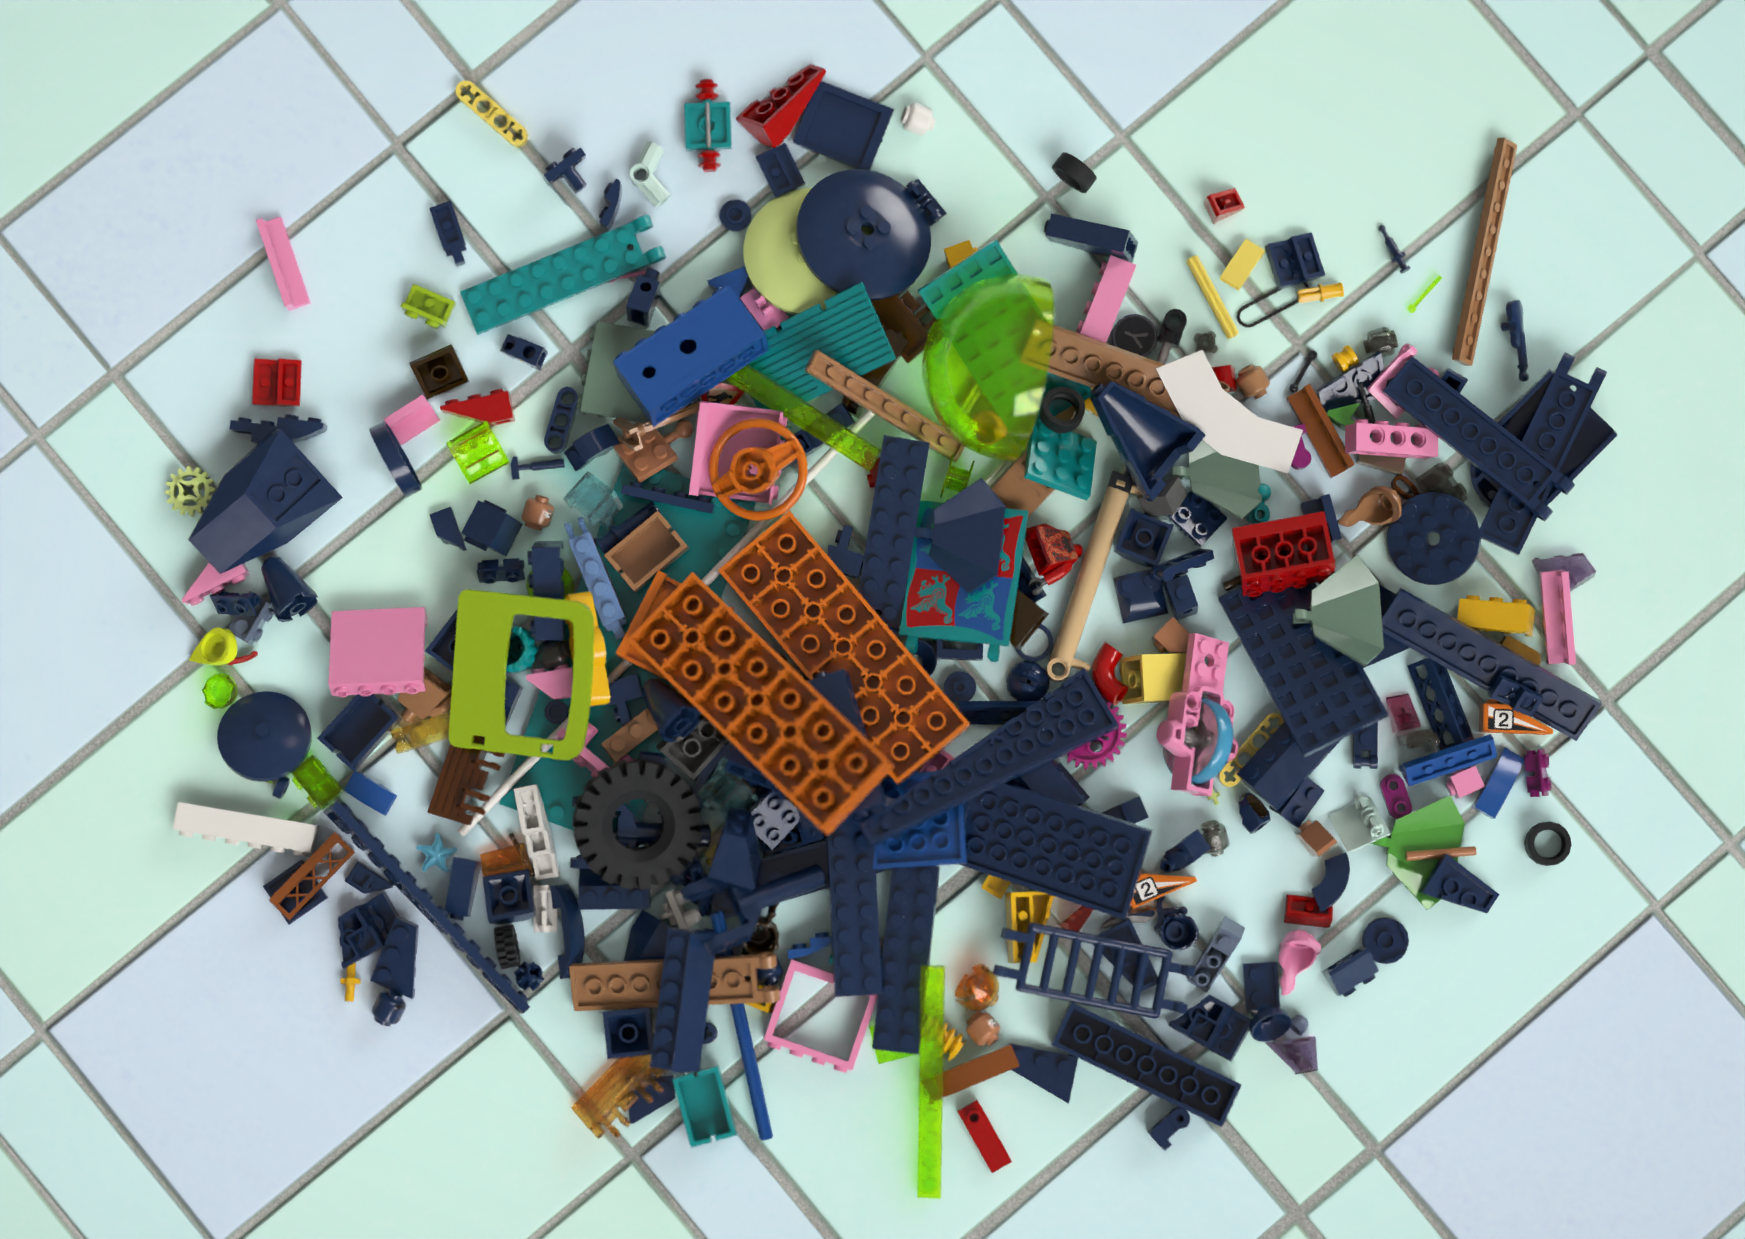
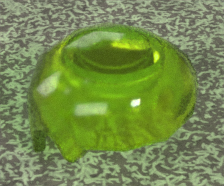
(220, 691)

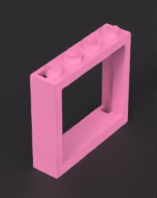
(799, 1050)

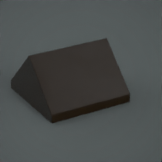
(439, 371)

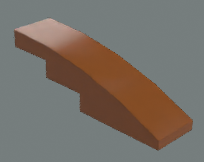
(979, 1070)

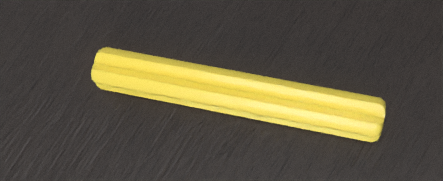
(1212, 297)

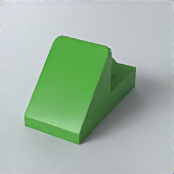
(1342, 415)

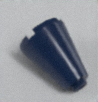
(287, 590)
(670, 710)

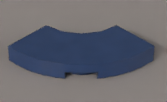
(1334, 882)

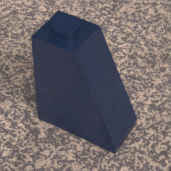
(462, 887)

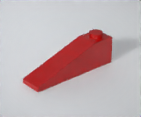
(777, 114)

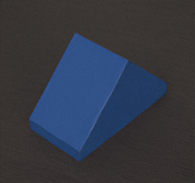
(736, 279)

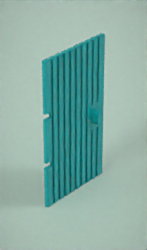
(843, 331)

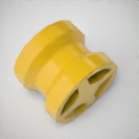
(1345, 359)

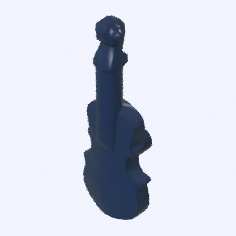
(1517, 336)

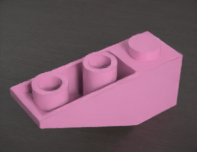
(213, 583)

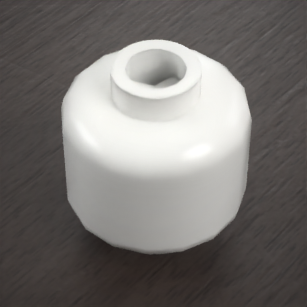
(917, 119)

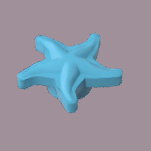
(436, 854)

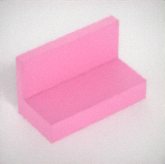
(412, 419)

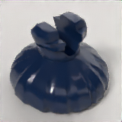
(1018, 685)

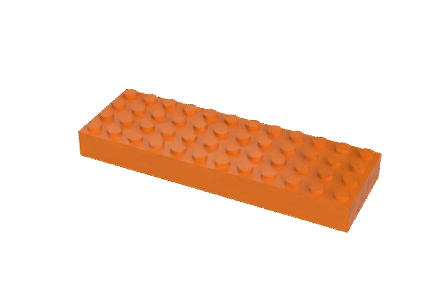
(833, 628)
(760, 703)

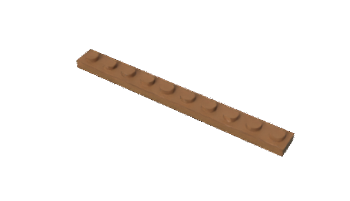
(1484, 252)

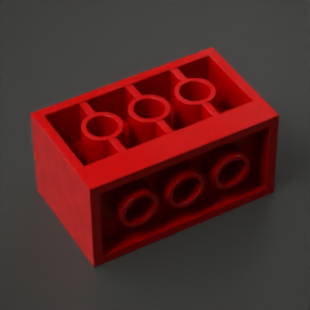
(1283, 554)

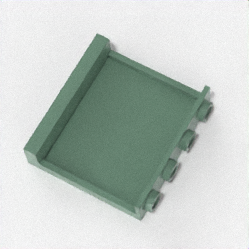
(603, 390)

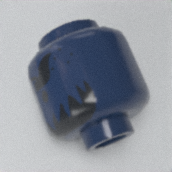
(388, 1008)

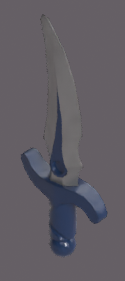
(1143, 915)

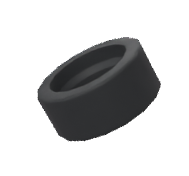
(1074, 172)
(1069, 395)
(1565, 841)

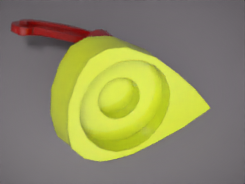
(219, 648)

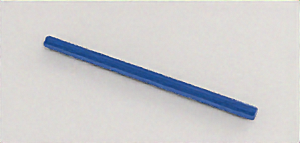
(746, 1048)

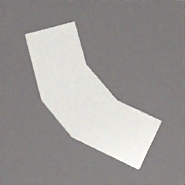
(1224, 420)

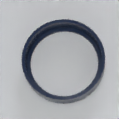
(395, 459)

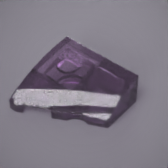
(1577, 565)

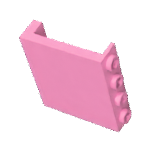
(712, 422)
(377, 651)

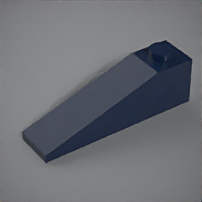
(647, 938)

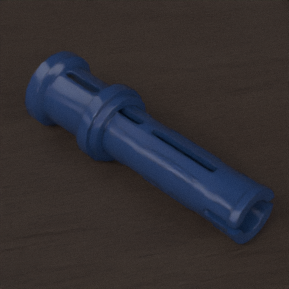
(618, 533)

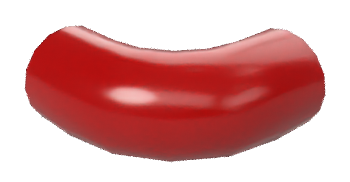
(1104, 674)

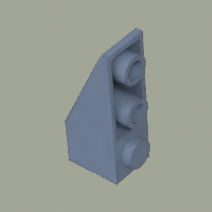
(1217, 953)

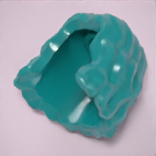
(521, 659)

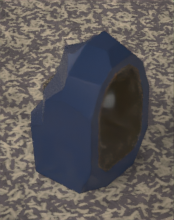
(1252, 812)

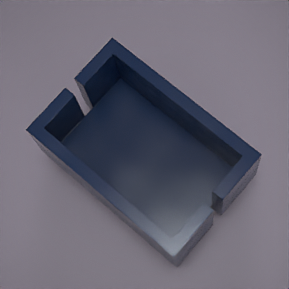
(359, 729)

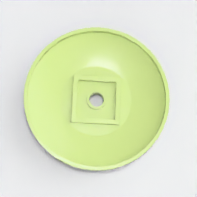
(775, 259)

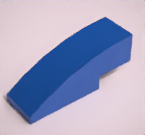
(1498, 783)

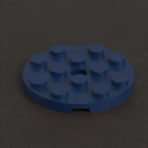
(1457, 545)

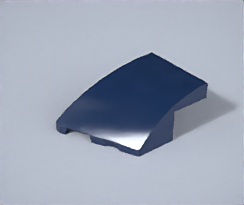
(365, 928)
(1214, 1027)

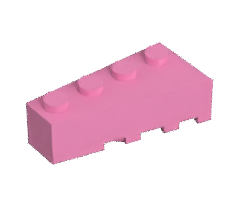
(1107, 300)

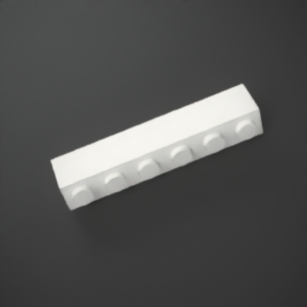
(245, 827)

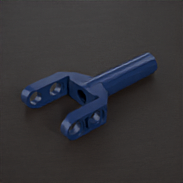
(636, 833)
(750, 902)

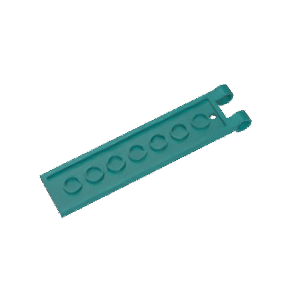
(559, 276)

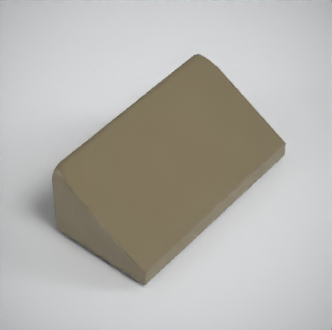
(1388, 464)

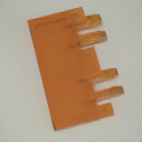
(615, 1090)

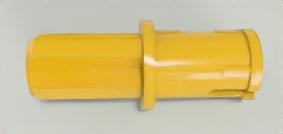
(1320, 292)

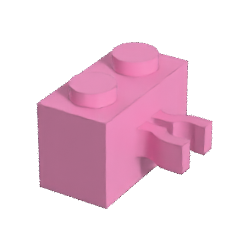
(762, 311)

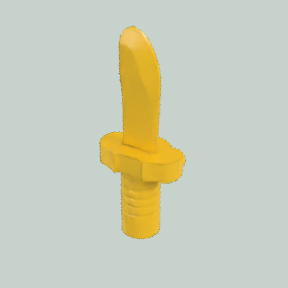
(350, 982)

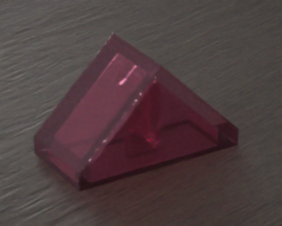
(1402, 713)

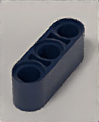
(559, 409)

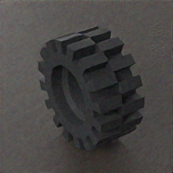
(507, 946)

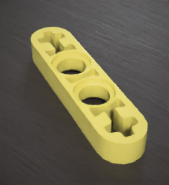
(490, 115)
(1249, 748)

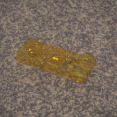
(422, 733)

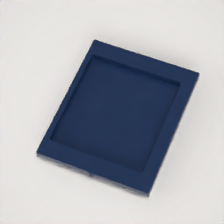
(843, 126)

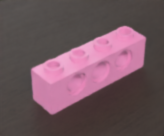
(1359, 442)

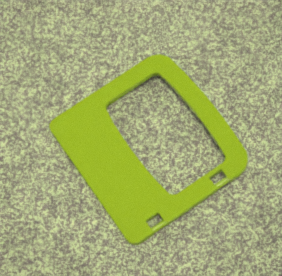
(481, 666)

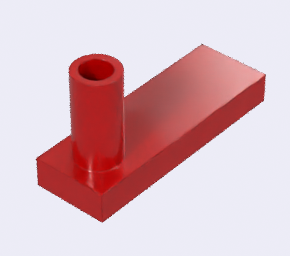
(984, 1136)

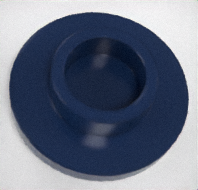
(735, 215)
(959, 687)

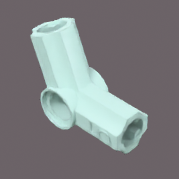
(650, 186)

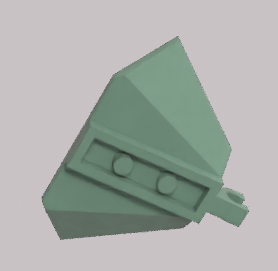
(1222, 480)
(1347, 612)

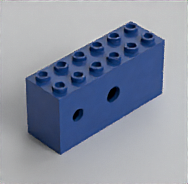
(690, 355)

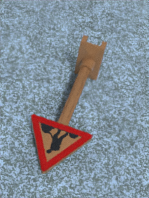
(721, 393)

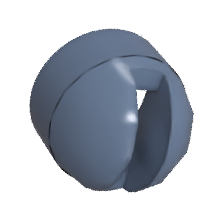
(1299, 1024)

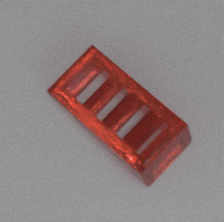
(1077, 919)

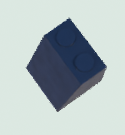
(737, 850)

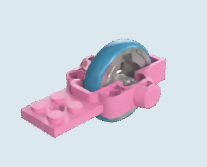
(1202, 753)

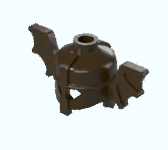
(767, 938)

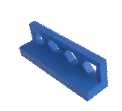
(1449, 760)

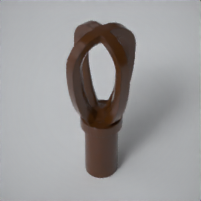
(1394, 486)

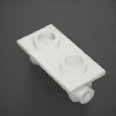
(545, 916)

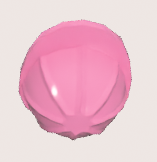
(1295, 955)

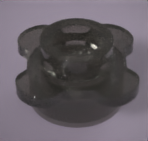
(1209, 338)

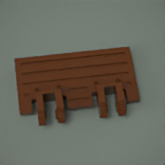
(899, 315)
(457, 782)

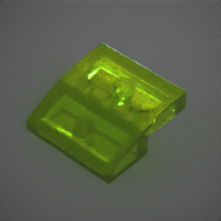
(478, 452)

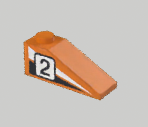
(1503, 719)
(1154, 886)

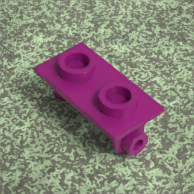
(1538, 764)

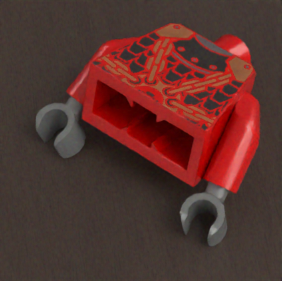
(1052, 554)

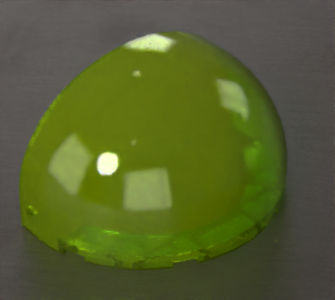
(991, 363)

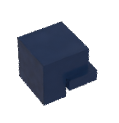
(491, 528)

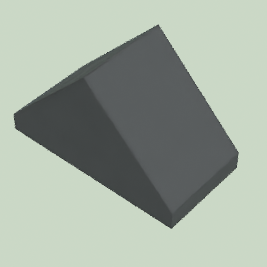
(1167, 501)

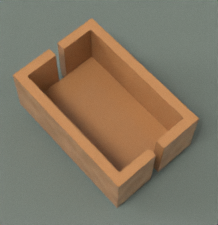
(646, 551)

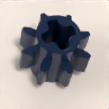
(529, 976)

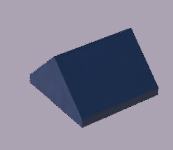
(628, 1032)

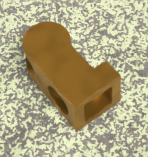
(1521, 649)

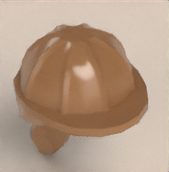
(1375, 507)

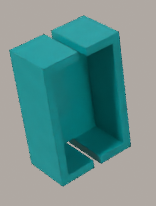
(705, 1106)

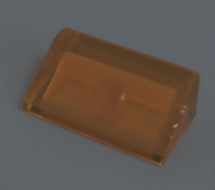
(505, 860)

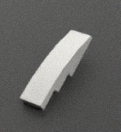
(537, 832)

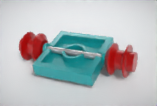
(708, 125)

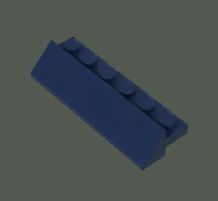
(683, 1001)

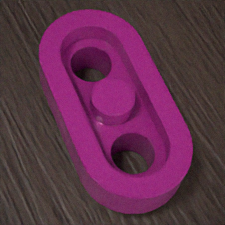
(1394, 797)

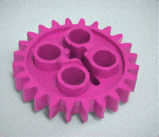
(1085, 755)

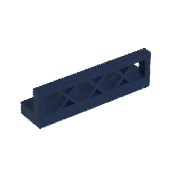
(1449, 703)

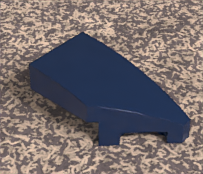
(447, 528)

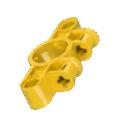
(600, 687)

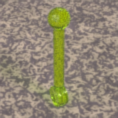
(1412, 307)

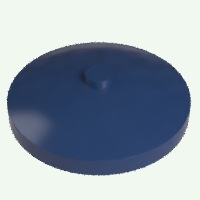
(264, 736)

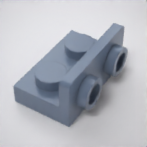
(249, 627)

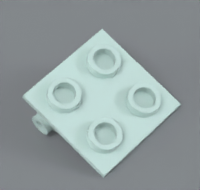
(1359, 824)

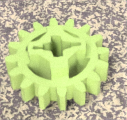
(184, 497)

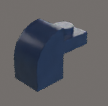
(591, 446)
(847, 561)
(622, 691)

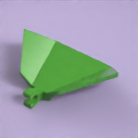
(1427, 828)

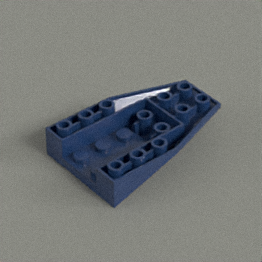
(262, 504)

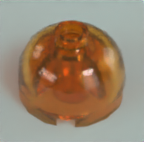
(978, 990)

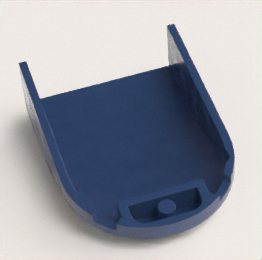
(1589, 443)

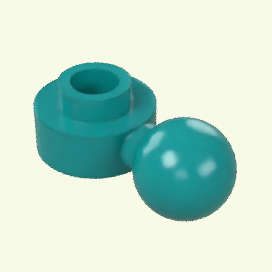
(1252, 518)

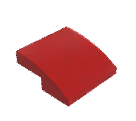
(276, 382)

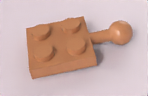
(655, 452)

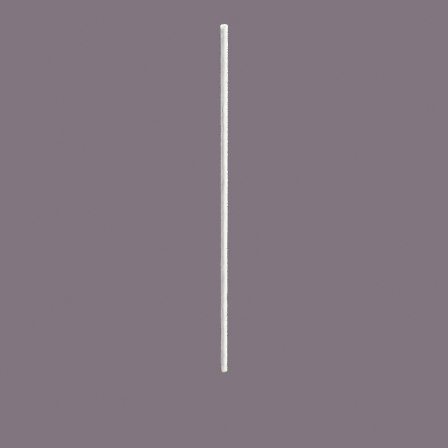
(624, 665)

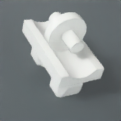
(677, 912)

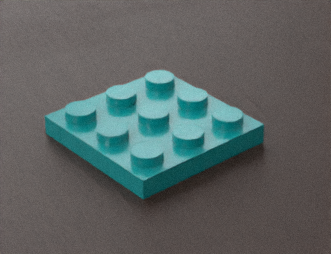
(1061, 460)

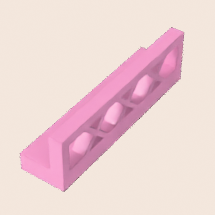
(283, 263)
(1557, 617)

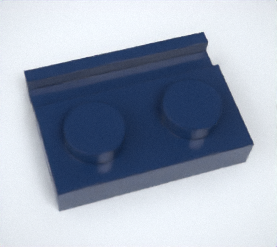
(780, 170)
(1261, 985)

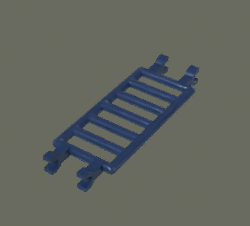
(1088, 999)

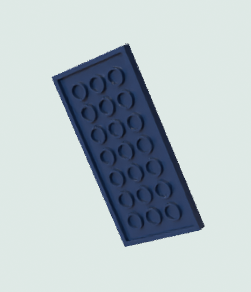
(1055, 847)

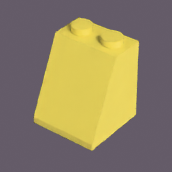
(1152, 677)

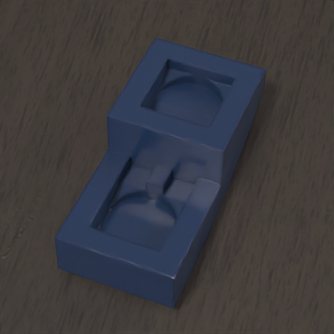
(1516, 695)

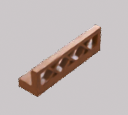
(1320, 431)
(305, 869)

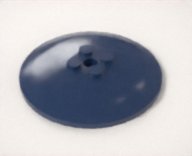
(845, 256)

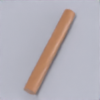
(1437, 853)

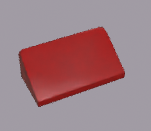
(1304, 911)

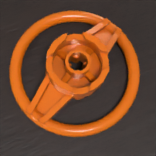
(768, 463)

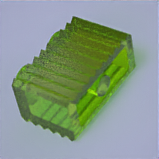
(317, 782)

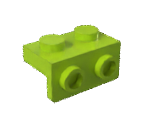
(428, 306)

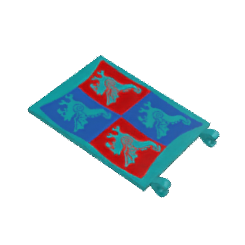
(944, 611)

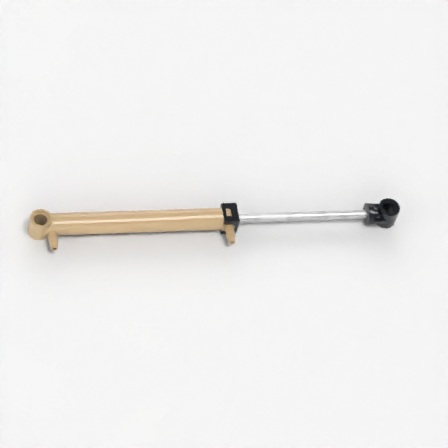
(1101, 539)

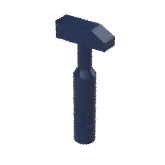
(534, 466)

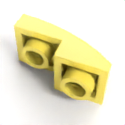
(1242, 264)

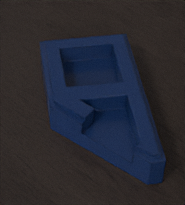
(366, 880)

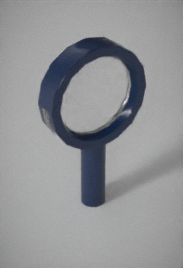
(1037, 646)

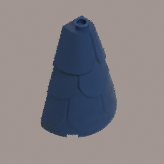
(1143, 435)

